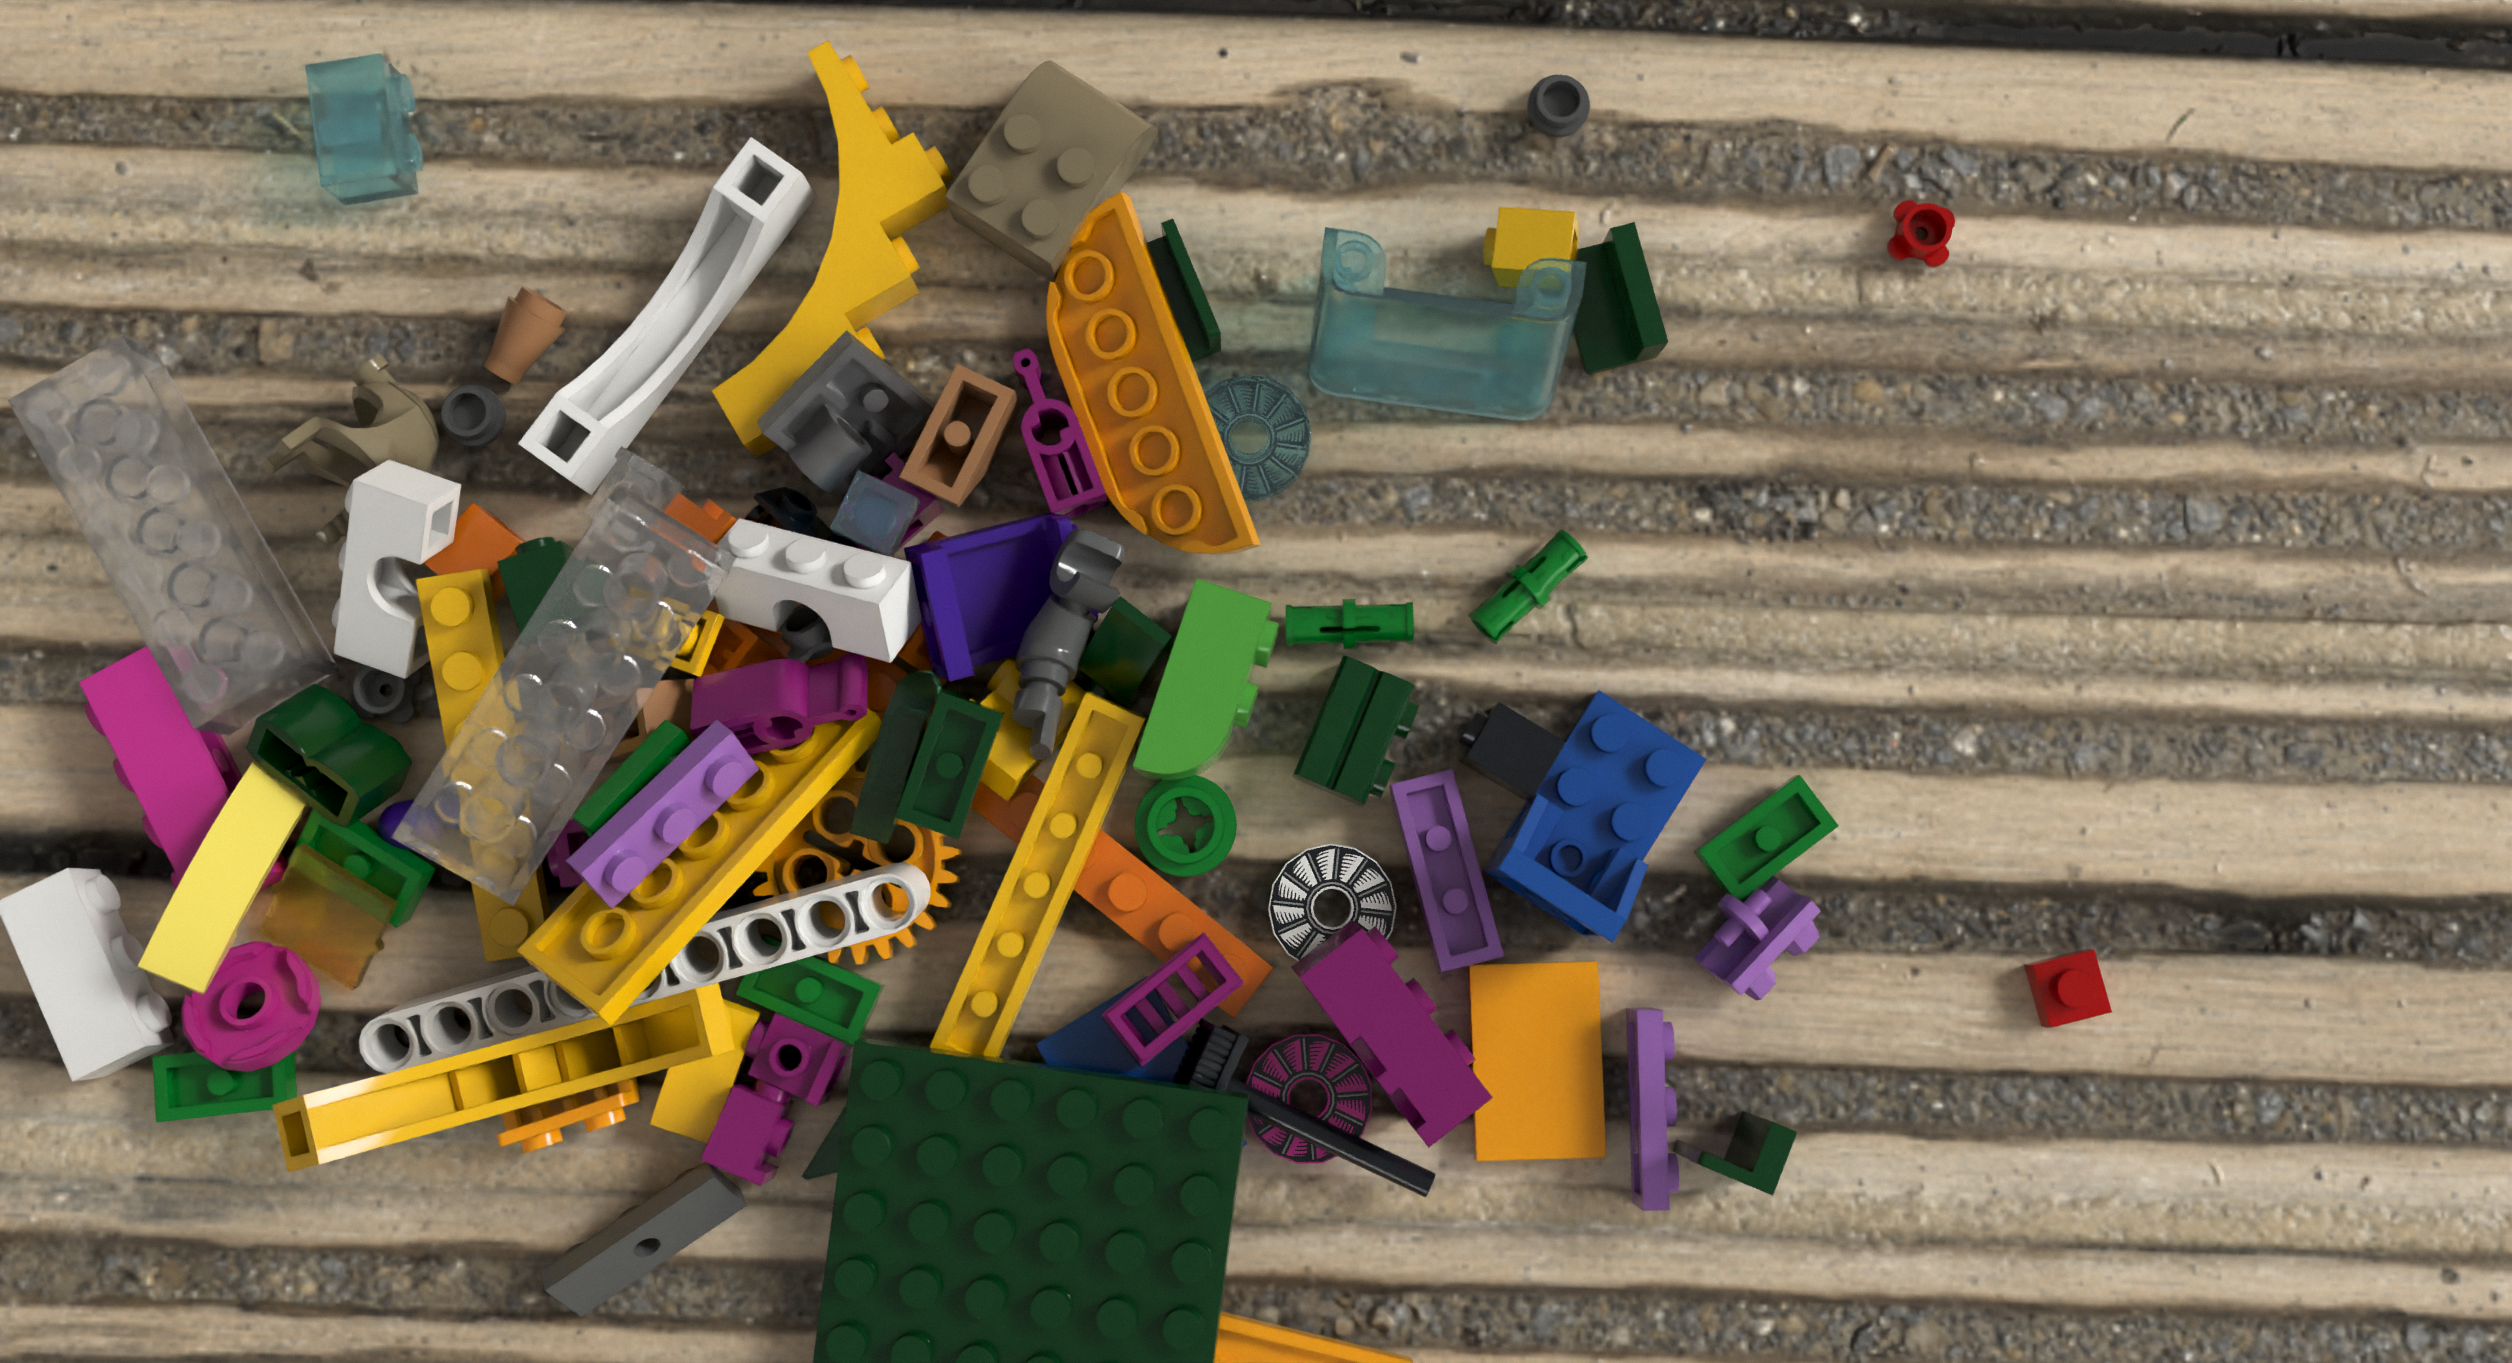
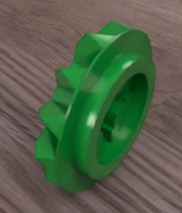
(1169, 852)

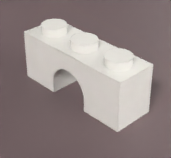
(391, 518)
(858, 593)

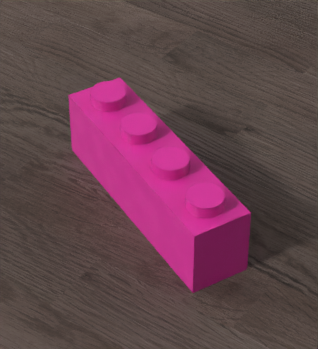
(170, 766)

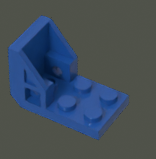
(1595, 819)

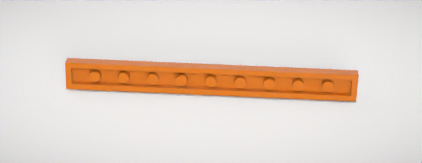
(1111, 875)

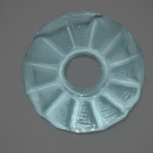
(1280, 415)

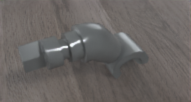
(1060, 632)

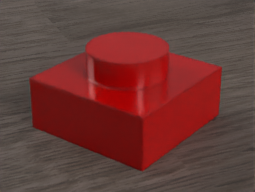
(2068, 988)

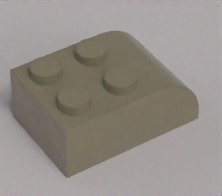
(1047, 167)

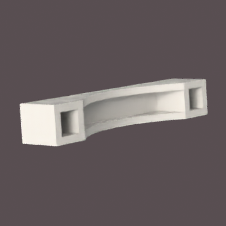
(614, 398)

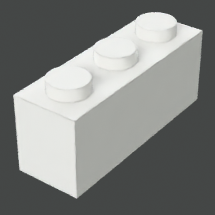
(86, 972)

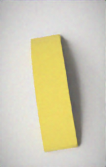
(223, 880)

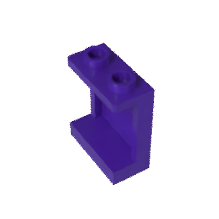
(984, 590)

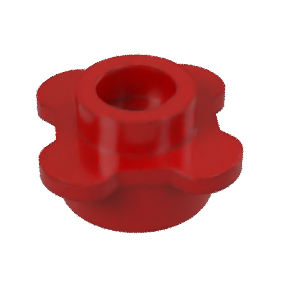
(1931, 218)

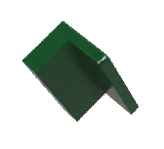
(1185, 293)
(1618, 306)
(949, 764)
(1754, 1154)

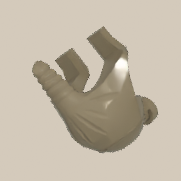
(392, 427)

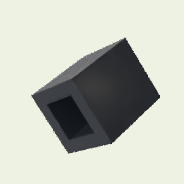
(1510, 750)

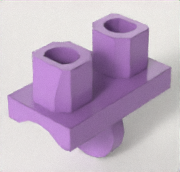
(1756, 934)

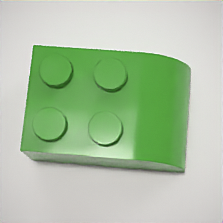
(1206, 682)

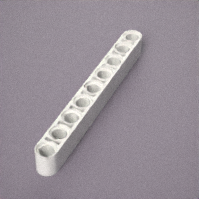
(742, 951)

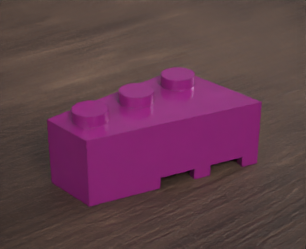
(1392, 1030)

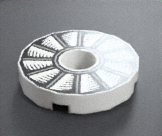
(1324, 869)

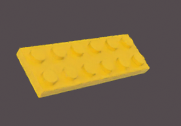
(615, 953)

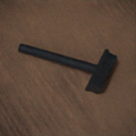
(1211, 1065)

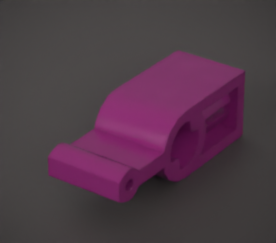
(1070, 451)
(780, 700)

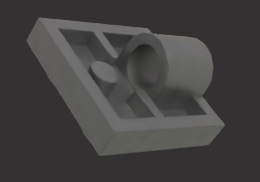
(846, 415)

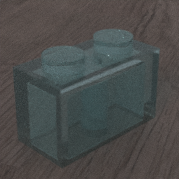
(363, 129)

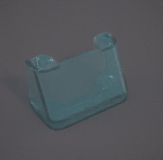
(1436, 346)

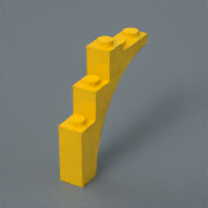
(883, 192)
(502, 1078)

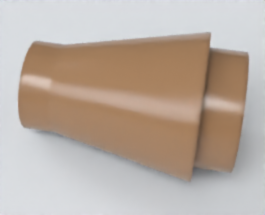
(524, 334)

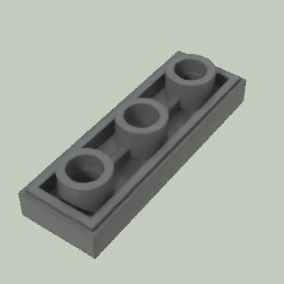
(642, 1238)

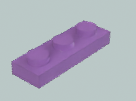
(663, 814)
(1445, 871)
(1650, 1108)

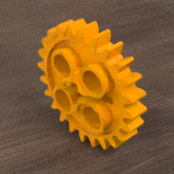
(928, 855)

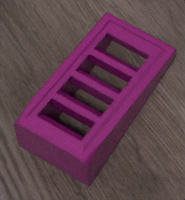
(1126, 1032)

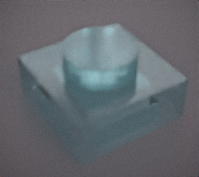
(874, 514)

